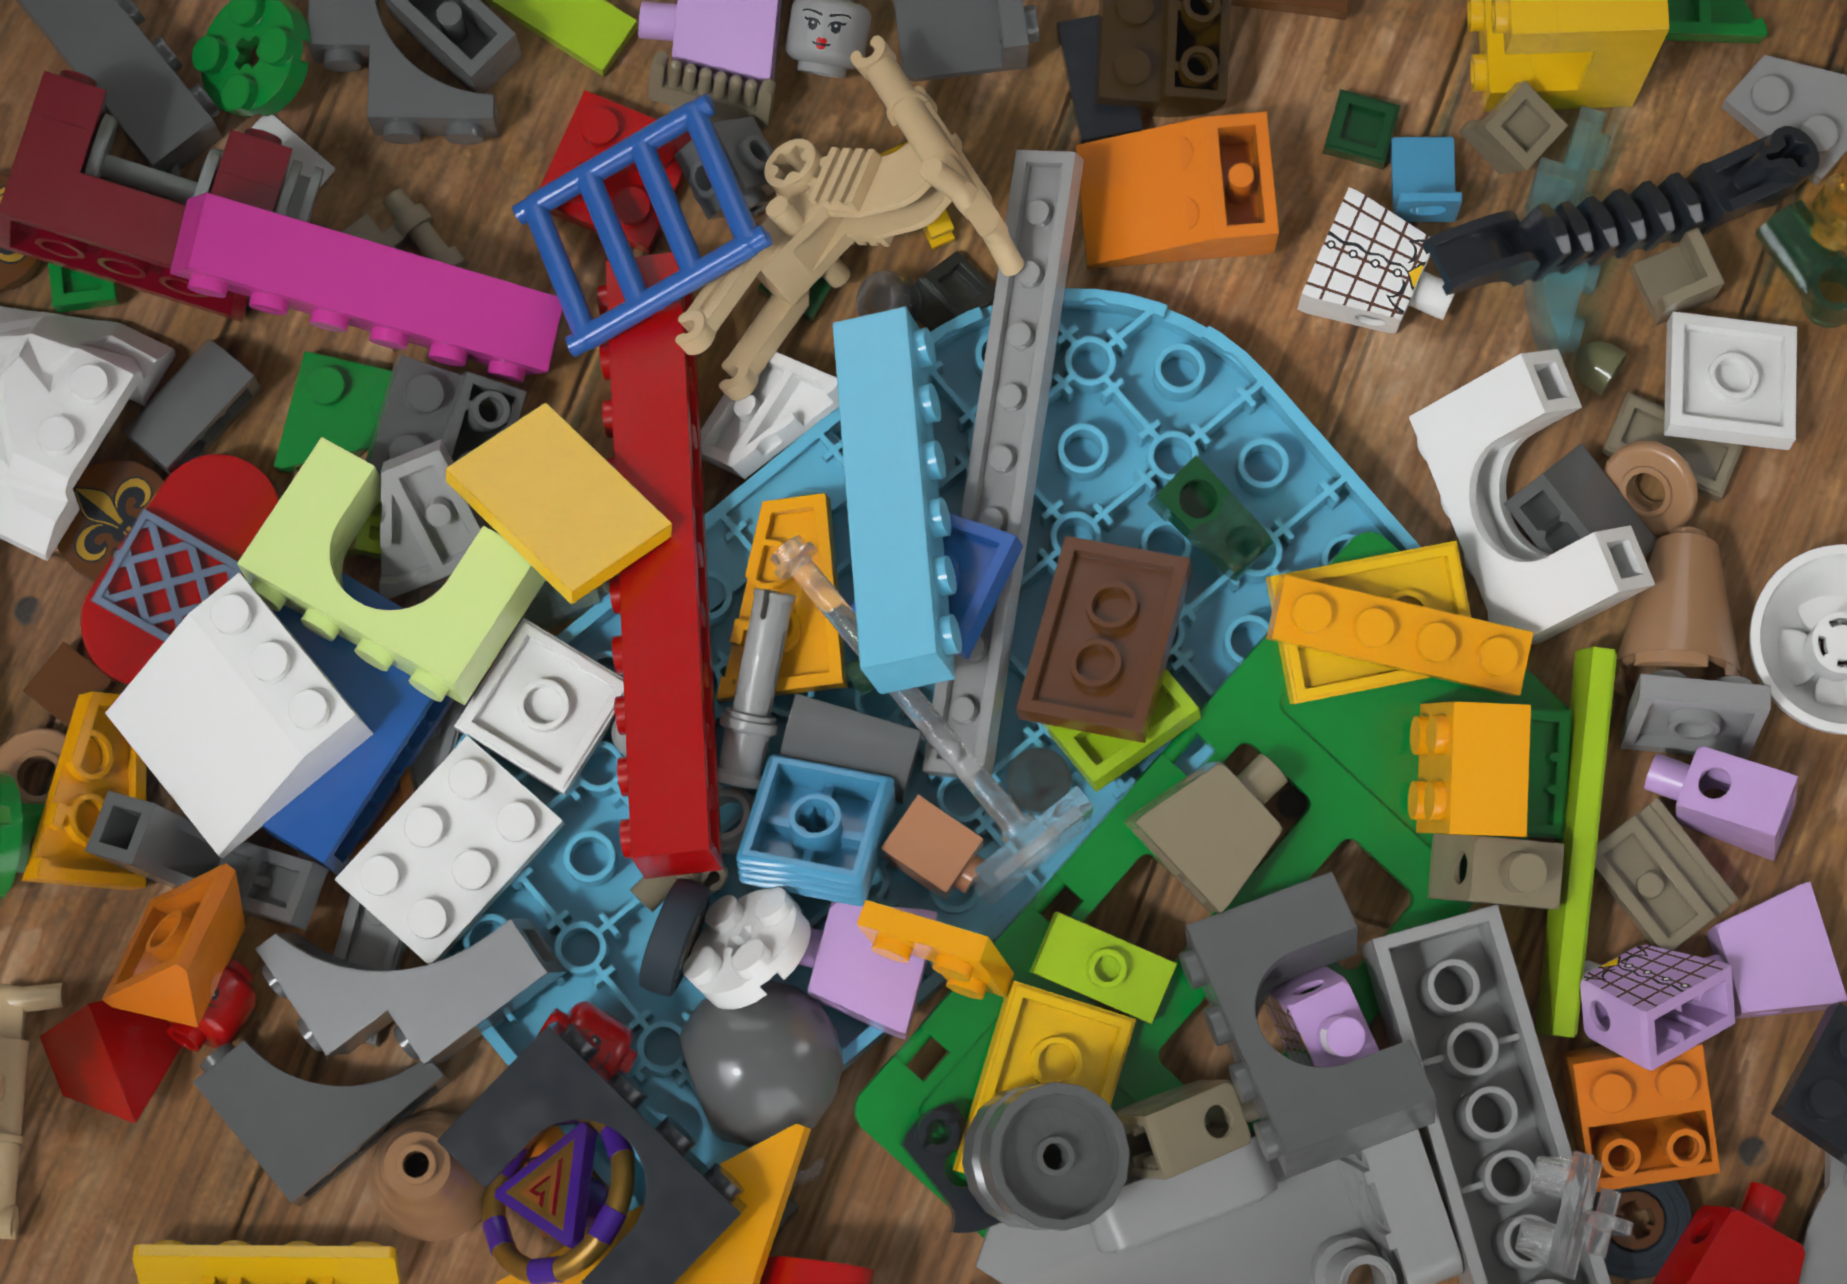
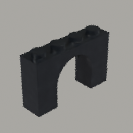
(562, 1082)

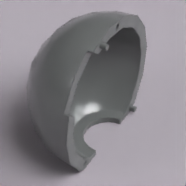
(763, 1063)

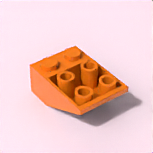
(1180, 193)

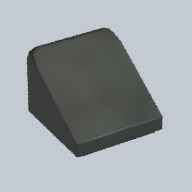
(951, 291)

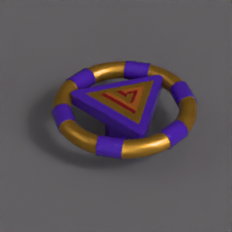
(561, 1200)

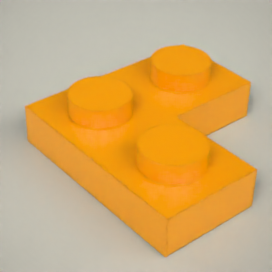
(961, 956)

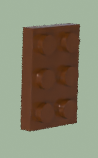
(1104, 639)

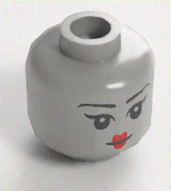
(826, 34)

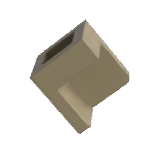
(1514, 130)
(1678, 278)

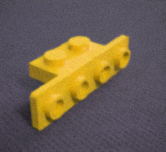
(265, 1264)

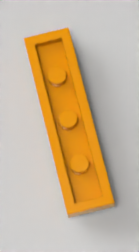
(1399, 635)

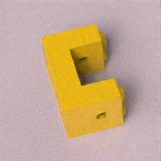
(1566, 49)

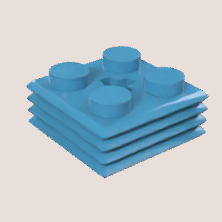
(781, 837)

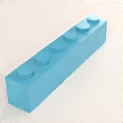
(895, 501)

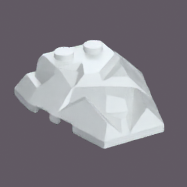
(57, 402)

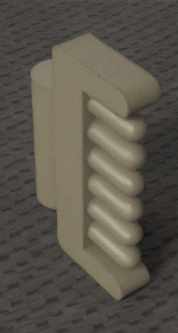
(728, 104)

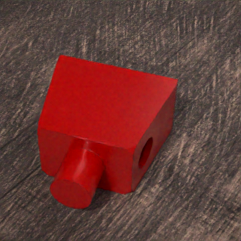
(1736, 1245)

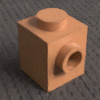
(934, 849)

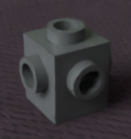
(747, 155)

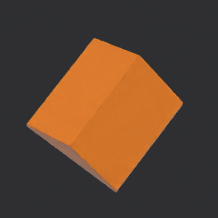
(180, 949)

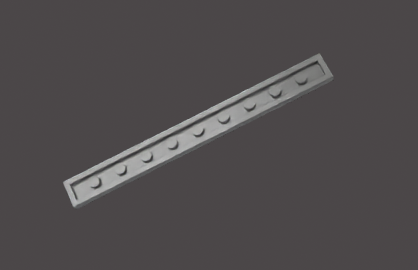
(1012, 428)

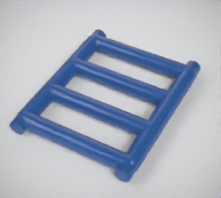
(693, 268)

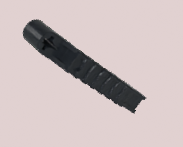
(1569, 236)

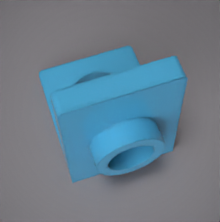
(1424, 179)

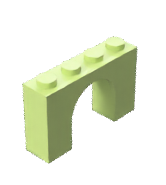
(440, 642)

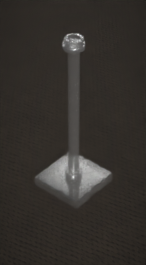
(1026, 839)

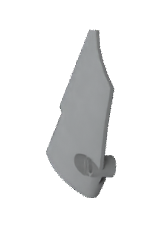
(1251, 1226)

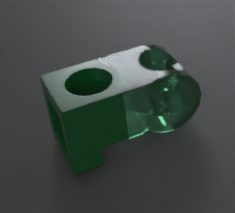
(1212, 519)

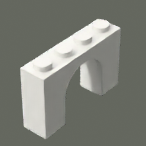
(1469, 450)

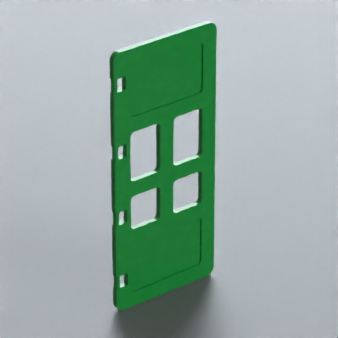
(1338, 751)

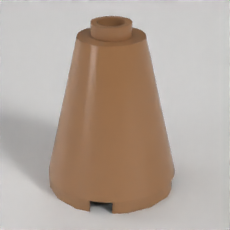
(1682, 618)
(426, 1207)

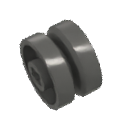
(1083, 1156)

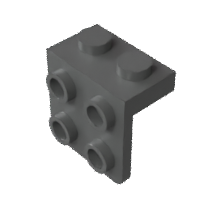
(963, 36)

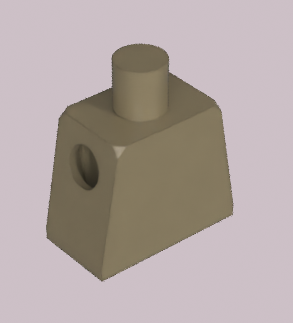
(1212, 828)
(1497, 871)
(1185, 1128)

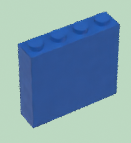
(347, 800)

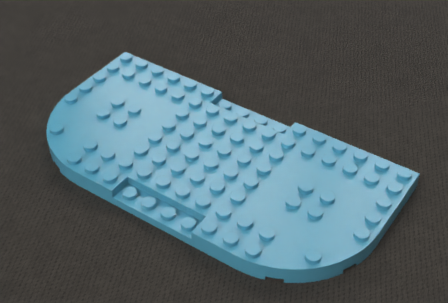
(1124, 414)

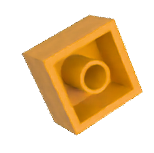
(1471, 768)

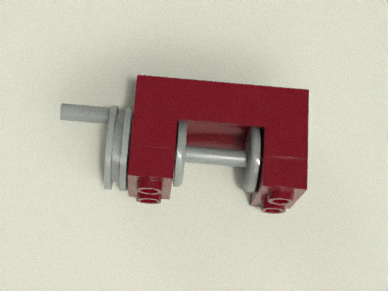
(74, 219)

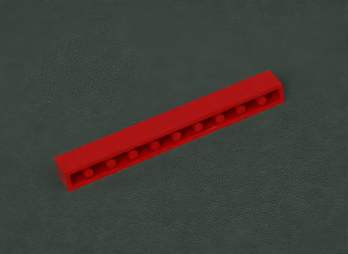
(662, 595)

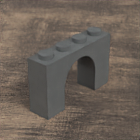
(1303, 1110)

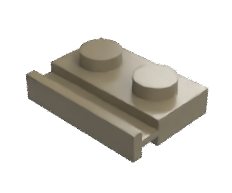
(1661, 877)

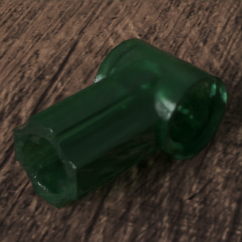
(1805, 262)

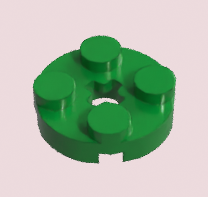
(227, 49)

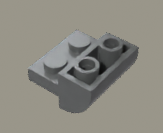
(437, 404)

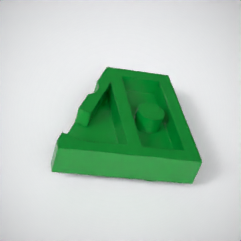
(331, 402)

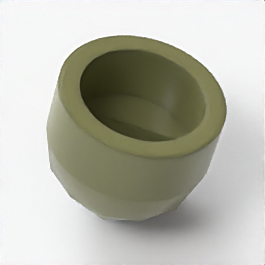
(1598, 365)

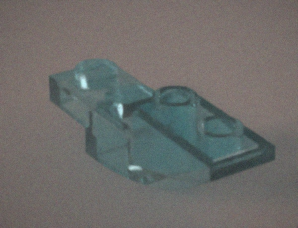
(1555, 299)

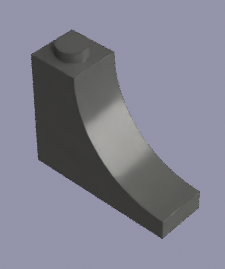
(304, 1128)

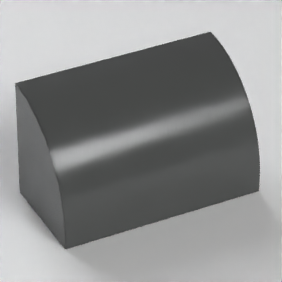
(193, 407)
(1572, 503)
(852, 741)

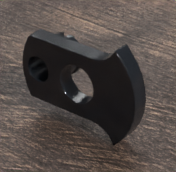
(930, 1158)

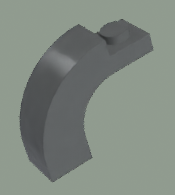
(173, 851)

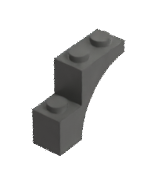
(400, 96)

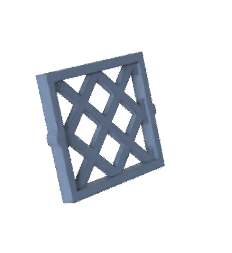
(124, 558)

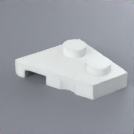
(779, 410)

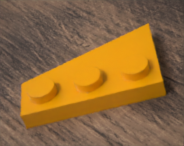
(813, 647)
(89, 765)

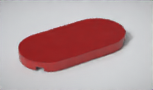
(213, 500)

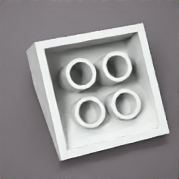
(235, 716)

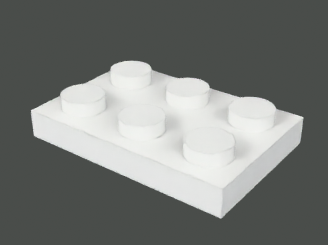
(449, 851)

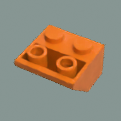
(1641, 1120)

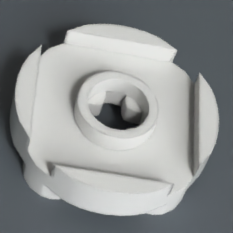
(747, 946)

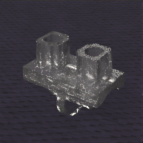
(1576, 1184)

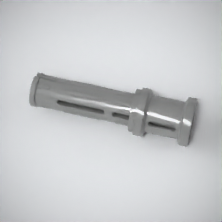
(750, 721)

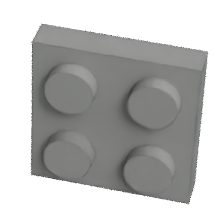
(1682, 713)

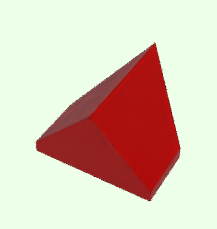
(110, 1058)

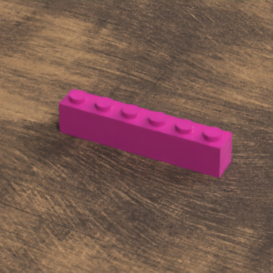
(365, 286)

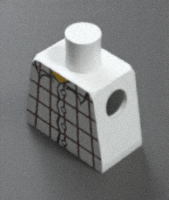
(1372, 270)

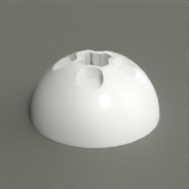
(1793, 611)

